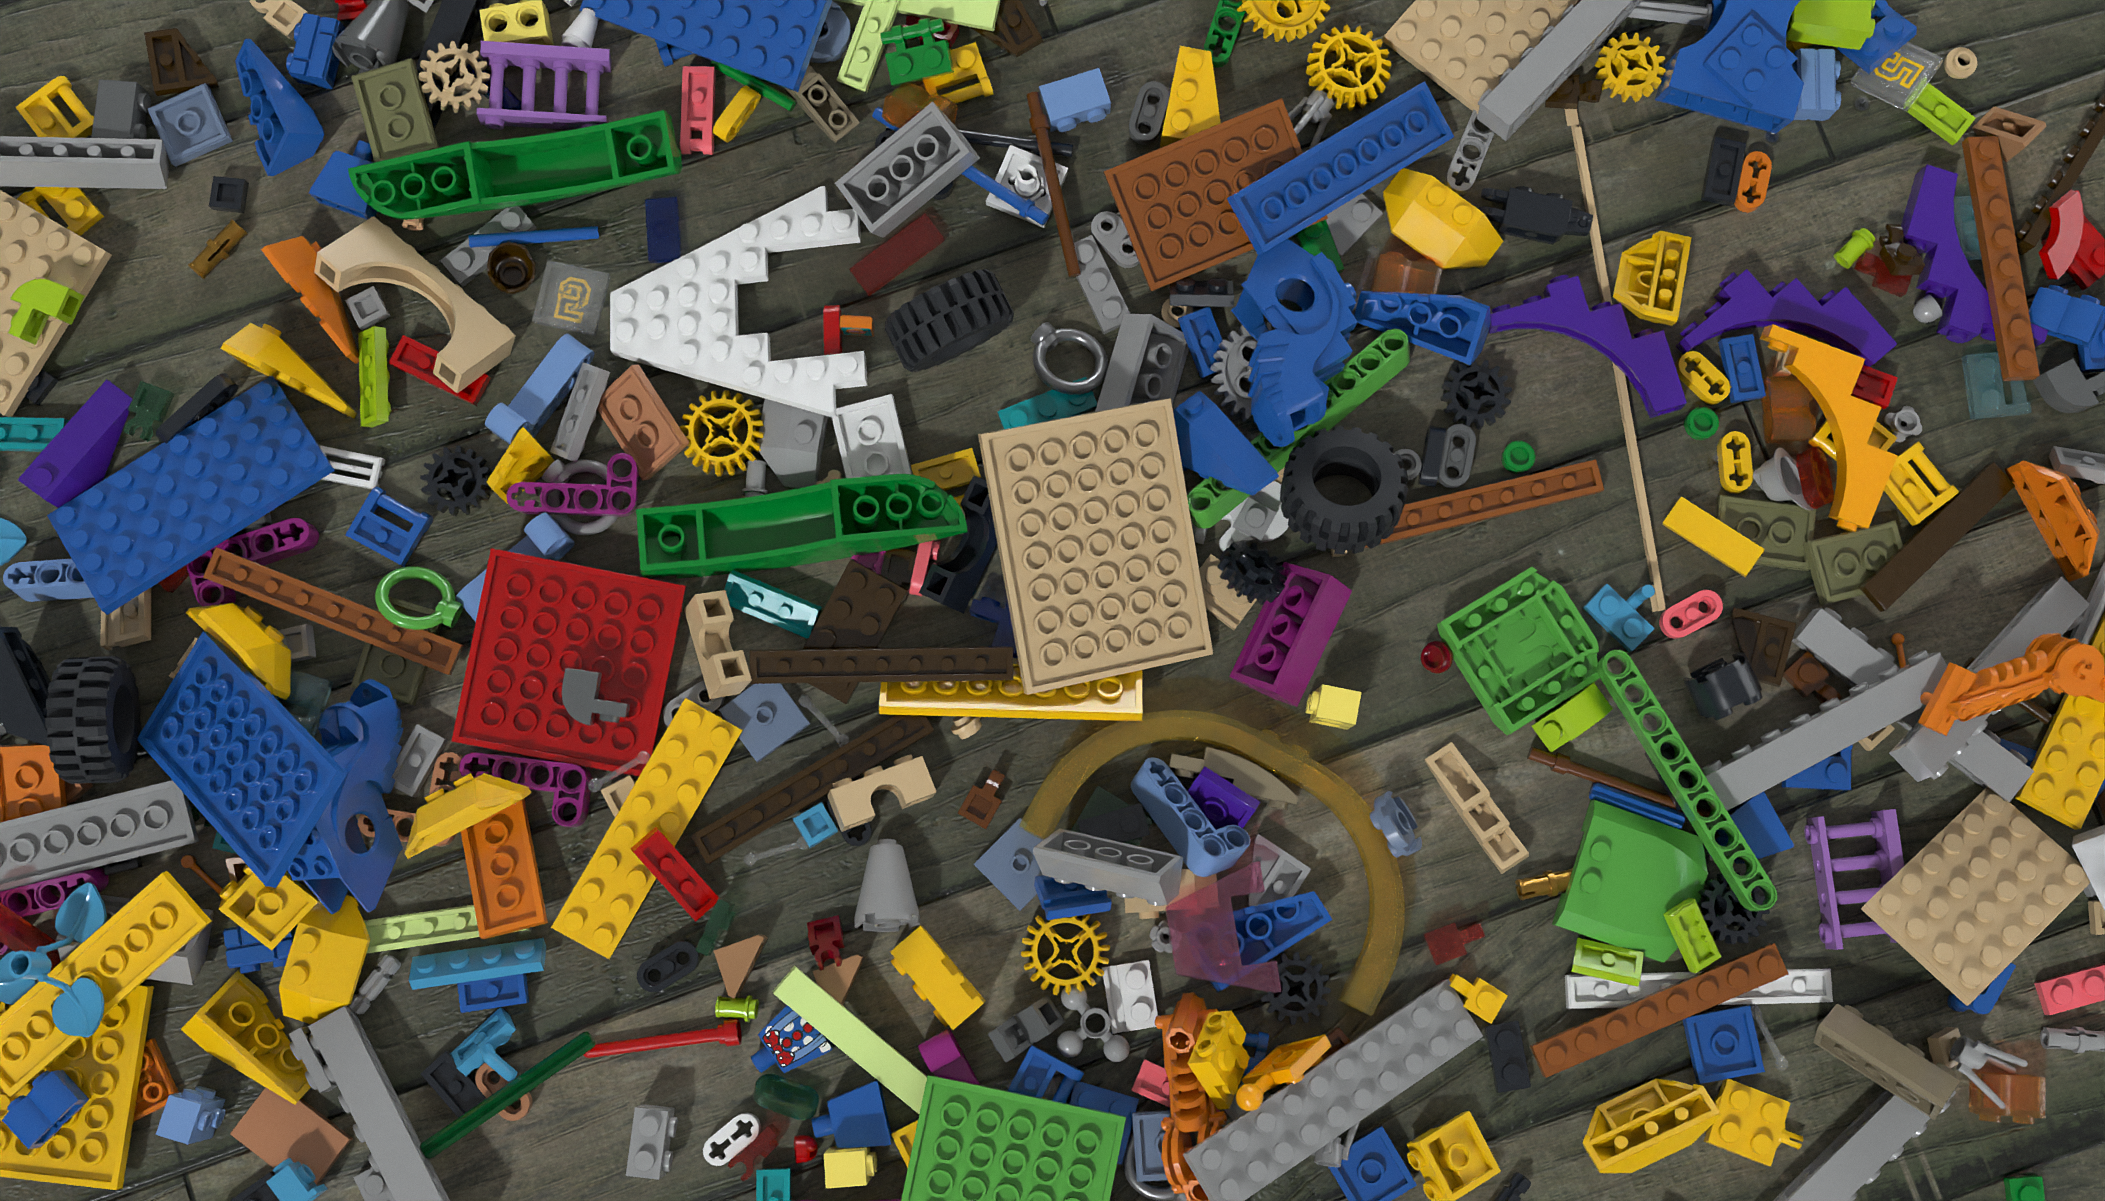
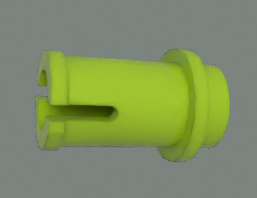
(1855, 247)
(737, 1007)

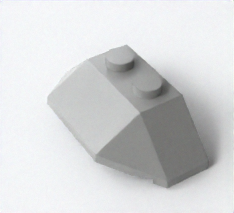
(792, 443)

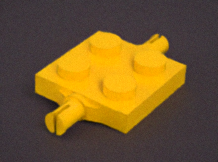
(1750, 1123)

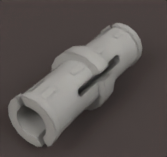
(2073, 1039)

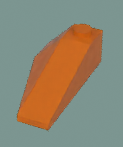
(296, 264)

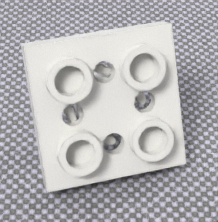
(1022, 168)

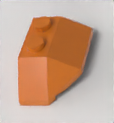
(2059, 515)

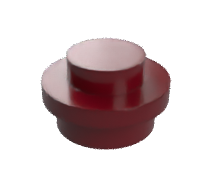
(1437, 657)

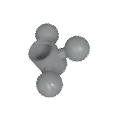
(1071, 1043)

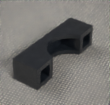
(957, 577)

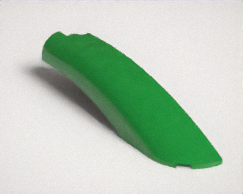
(521, 169)
(795, 526)

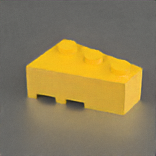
(1192, 97)
(936, 978)

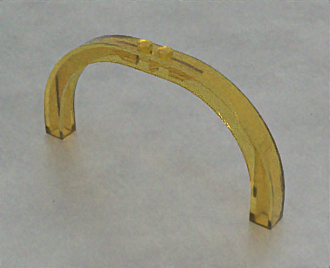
(1384, 881)

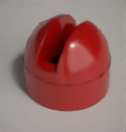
(805, 1148)

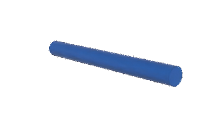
(534, 236)

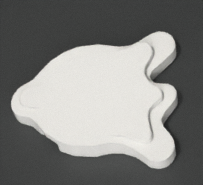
(1269, 497)

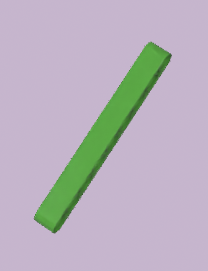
(1339, 402)
(1700, 789)

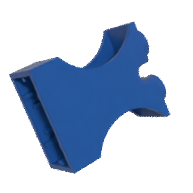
(1697, 89)

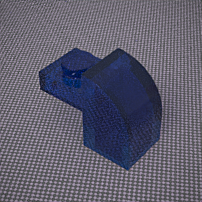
(989, 610)

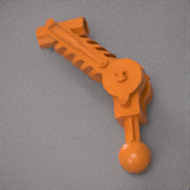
(2047, 663)
(1189, 1102)

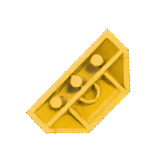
(1439, 222)
(1653, 277)
(250, 641)
(460, 808)
(324, 962)
(1648, 1125)

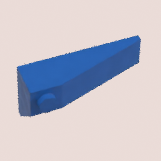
(282, 117)
(1217, 448)
(1275, 926)

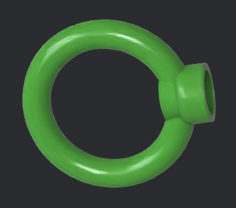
(446, 612)

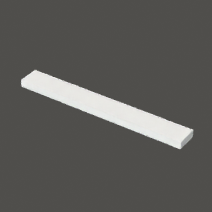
(1796, 987)

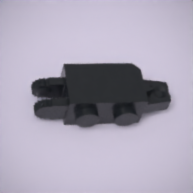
(1535, 215)

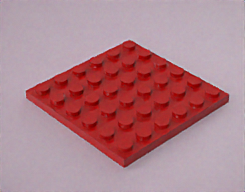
(559, 616)

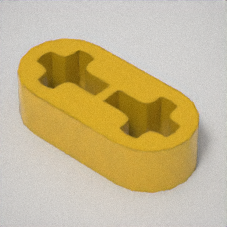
(736, 113)
(1703, 371)
(1742, 462)

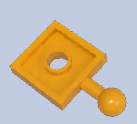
(1280, 1066)

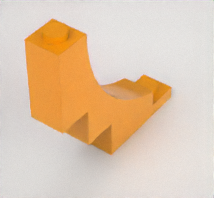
(1831, 379)

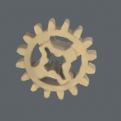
(465, 82)

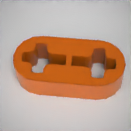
(1759, 183)

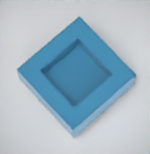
(815, 825)

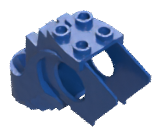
(1304, 346)
(365, 744)

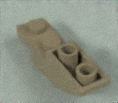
(824, 106)
(1241, 773)

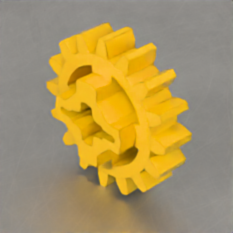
(1643, 75)

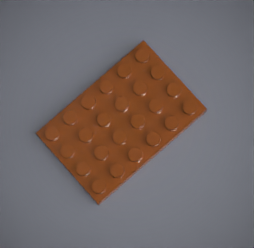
(1179, 193)

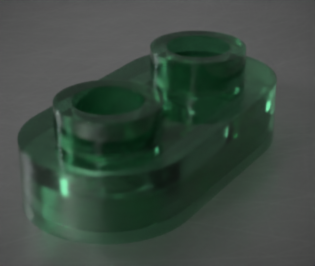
(786, 1096)

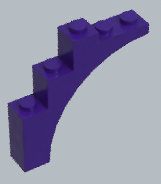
(1932, 230)
(1565, 311)
(1833, 319)

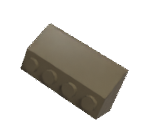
(1885, 1060)

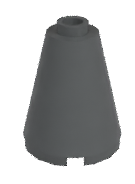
(373, 35)

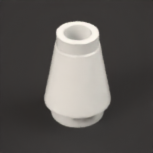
(582, 30)

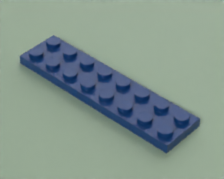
(1340, 168)

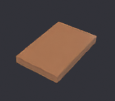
(641, 422)
(283, 1130)

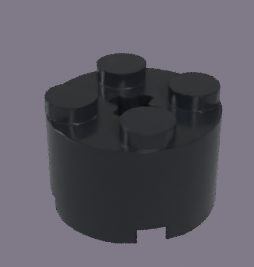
(1723, 686)

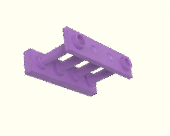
(530, 59)
(1887, 859)

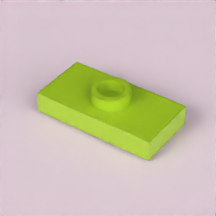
(1692, 935)

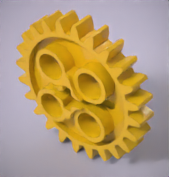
(1295, 24)

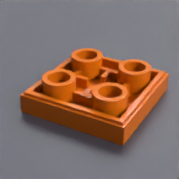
(154, 1082)

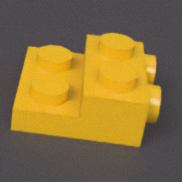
(266, 910)
(1220, 1057)
(1452, 1158)

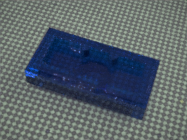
(663, 229)

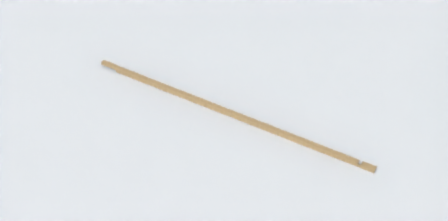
(1657, 599)

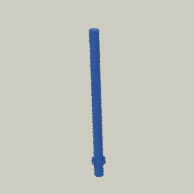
(1026, 207)

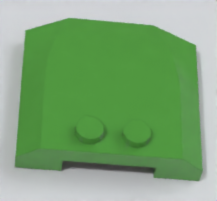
(1522, 649)
(1628, 878)

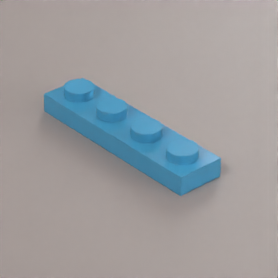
(477, 963)

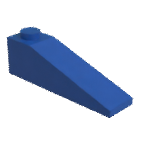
(1433, 321)

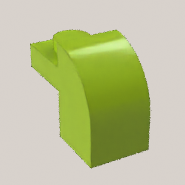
(39, 301)
(1572, 717)

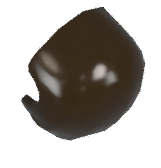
(511, 268)

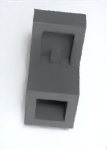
(2068, 390)
(581, 699)
(1026, 1028)

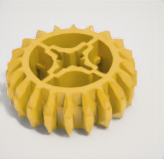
(1370, 56)
(714, 441)
(1084, 973)

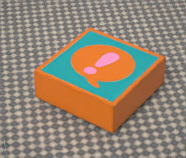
(857, 325)

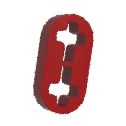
(832, 329)

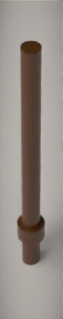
(1040, 126)
(1562, 764)

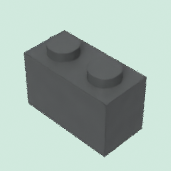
(120, 110)

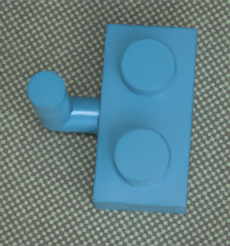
(1620, 616)
(482, 1043)

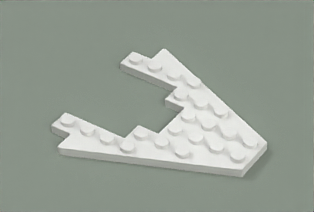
(688, 311)

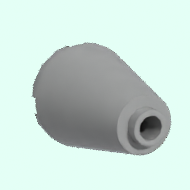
(886, 891)

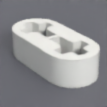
(727, 1133)

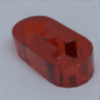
(1815, 477)

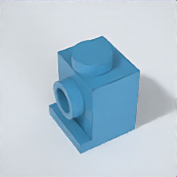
(294, 1182)

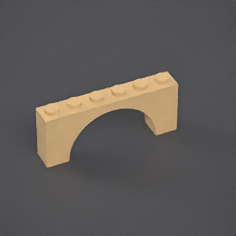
(378, 255)

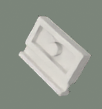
(1130, 996)

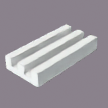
(375, 473)

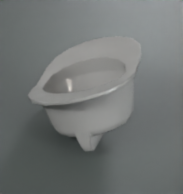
(1781, 479)

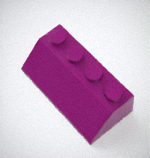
(1291, 634)

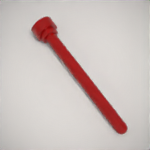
(726, 1033)

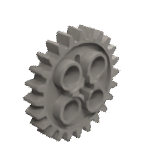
(1234, 368)

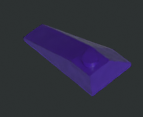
(81, 450)

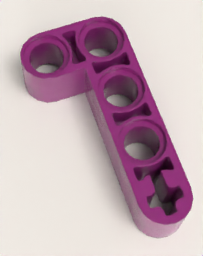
(574, 492)
(253, 549)
(526, 776)
(41, 898)
(946, 1057)

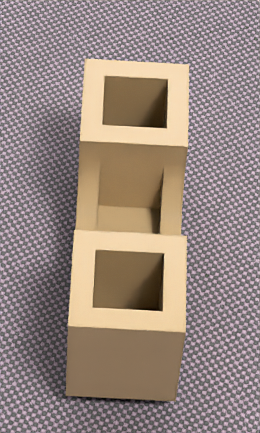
(709, 625)
(906, 779)

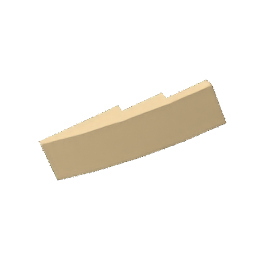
(1476, 807)

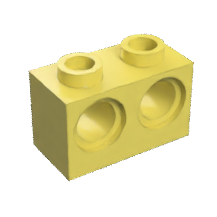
(516, 17)
(1333, 706)
(849, 1166)

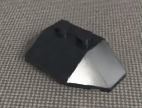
(22, 688)

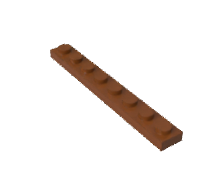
(2000, 259)
(1497, 500)
(331, 611)
(1659, 1010)

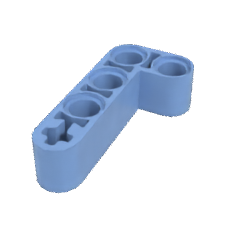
(542, 391)
(543, 540)
(46, 580)
(1183, 822)

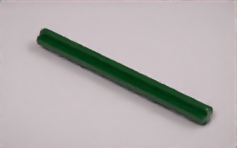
(507, 1095)

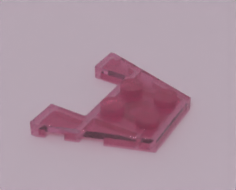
(1206, 936)

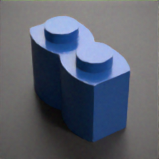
(2066, 316)
(45, 1108)

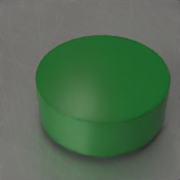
(1701, 423)
(1518, 457)

